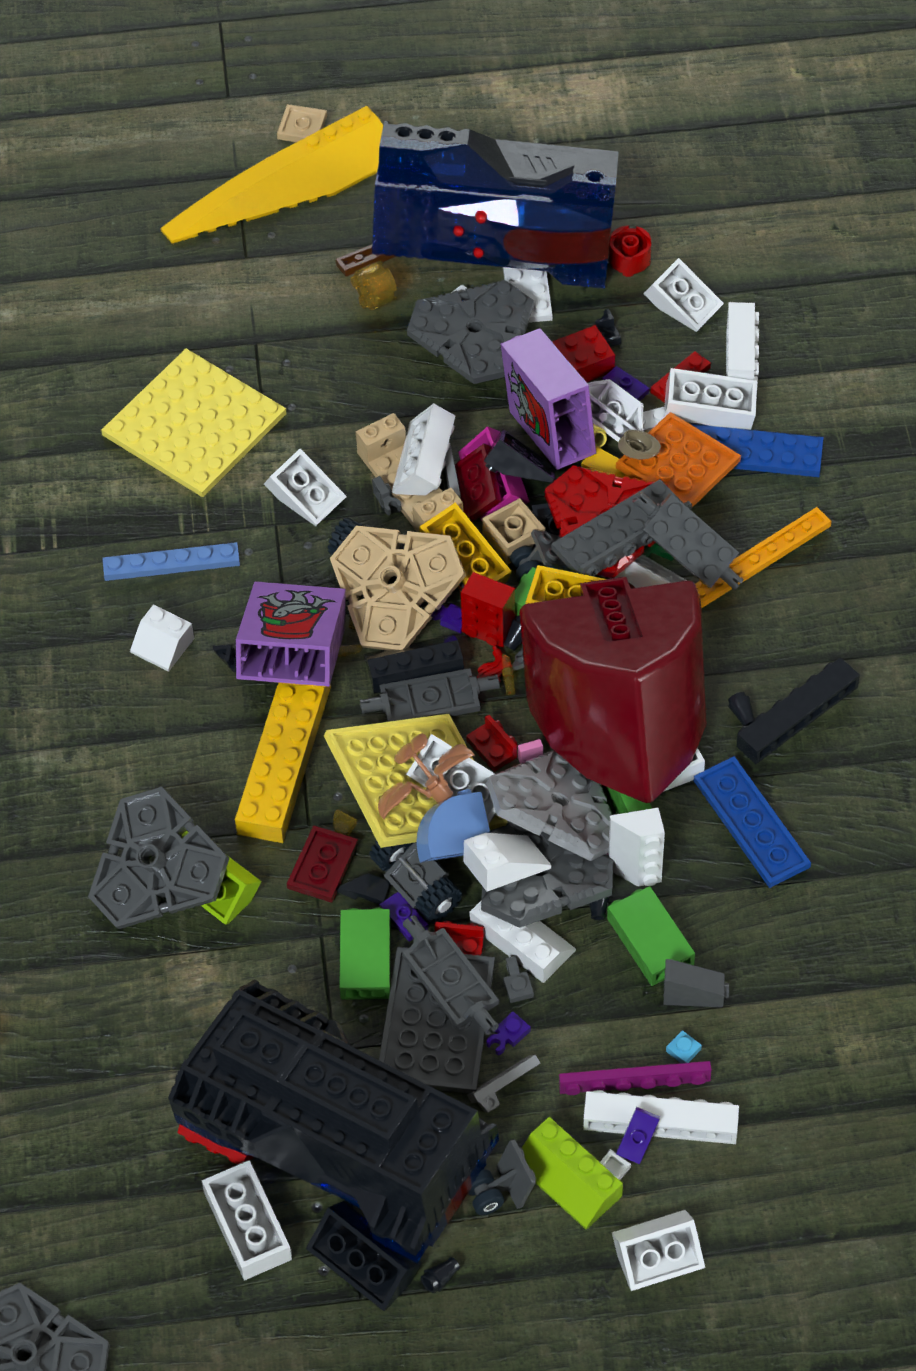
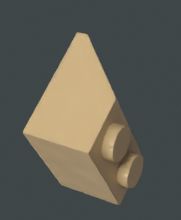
(510, 528)

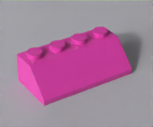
(510, 487)

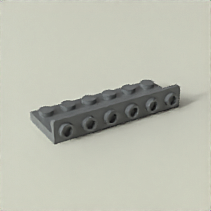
(609, 535)

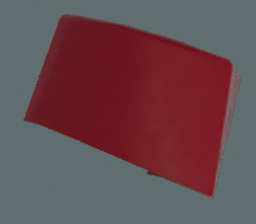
(619, 681)

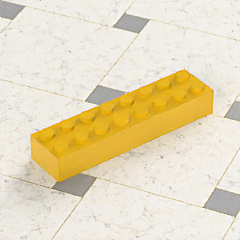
(281, 761)

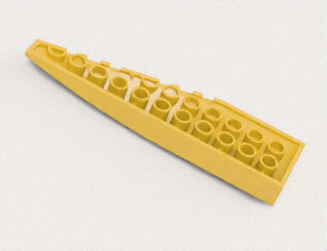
(301, 172)

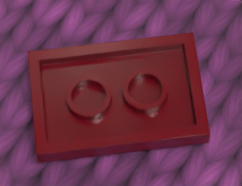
(477, 484)
(322, 863)

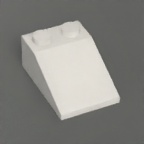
(683, 296)
(305, 488)
(502, 858)

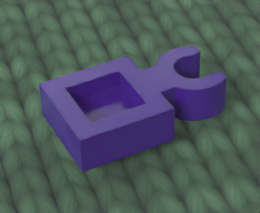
(450, 617)
(510, 1031)

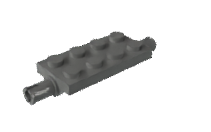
(689, 540)
(431, 695)
(450, 977)

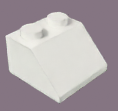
(162, 638)

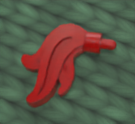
(492, 668)

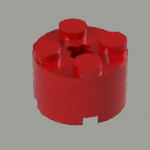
(630, 250)

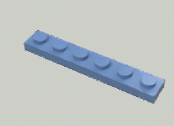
(171, 561)

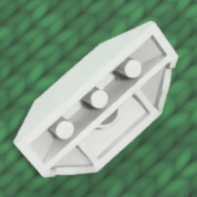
(614, 409)

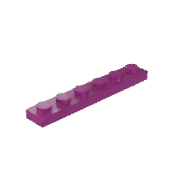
(635, 1077)

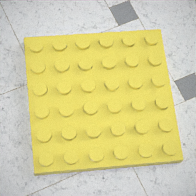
(194, 422)
(370, 769)

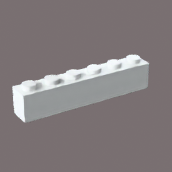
(678, 1117)

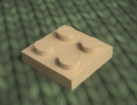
(300, 122)

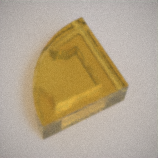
(343, 822)

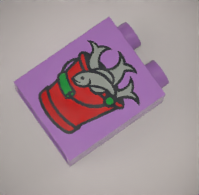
(548, 398)
(290, 634)

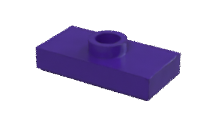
(628, 383)
(400, 911)
(637, 1135)

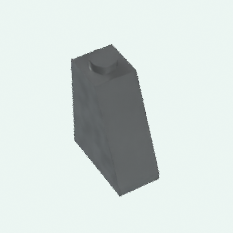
(693, 985)

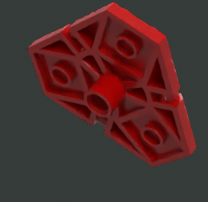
(585, 494)

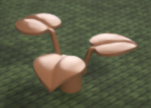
(436, 786)

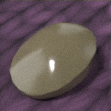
(638, 445)

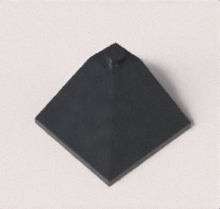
(516, 459)

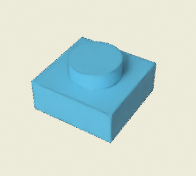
(683, 1047)

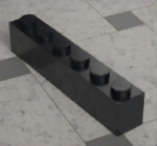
(797, 710)

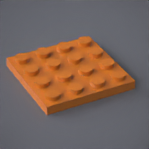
(686, 462)

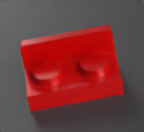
(493, 744)
(467, 937)

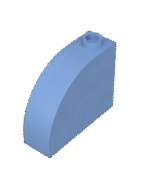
(449, 824)

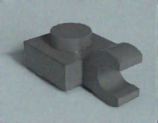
(383, 494)
(517, 984)

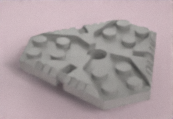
(555, 800)

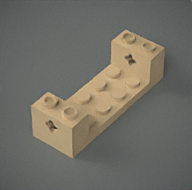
(381, 450)

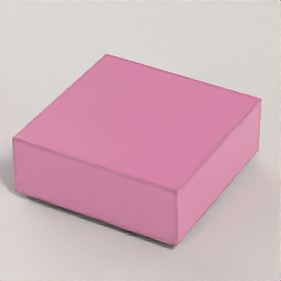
(529, 750)

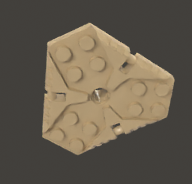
(392, 612)

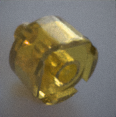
(374, 286)

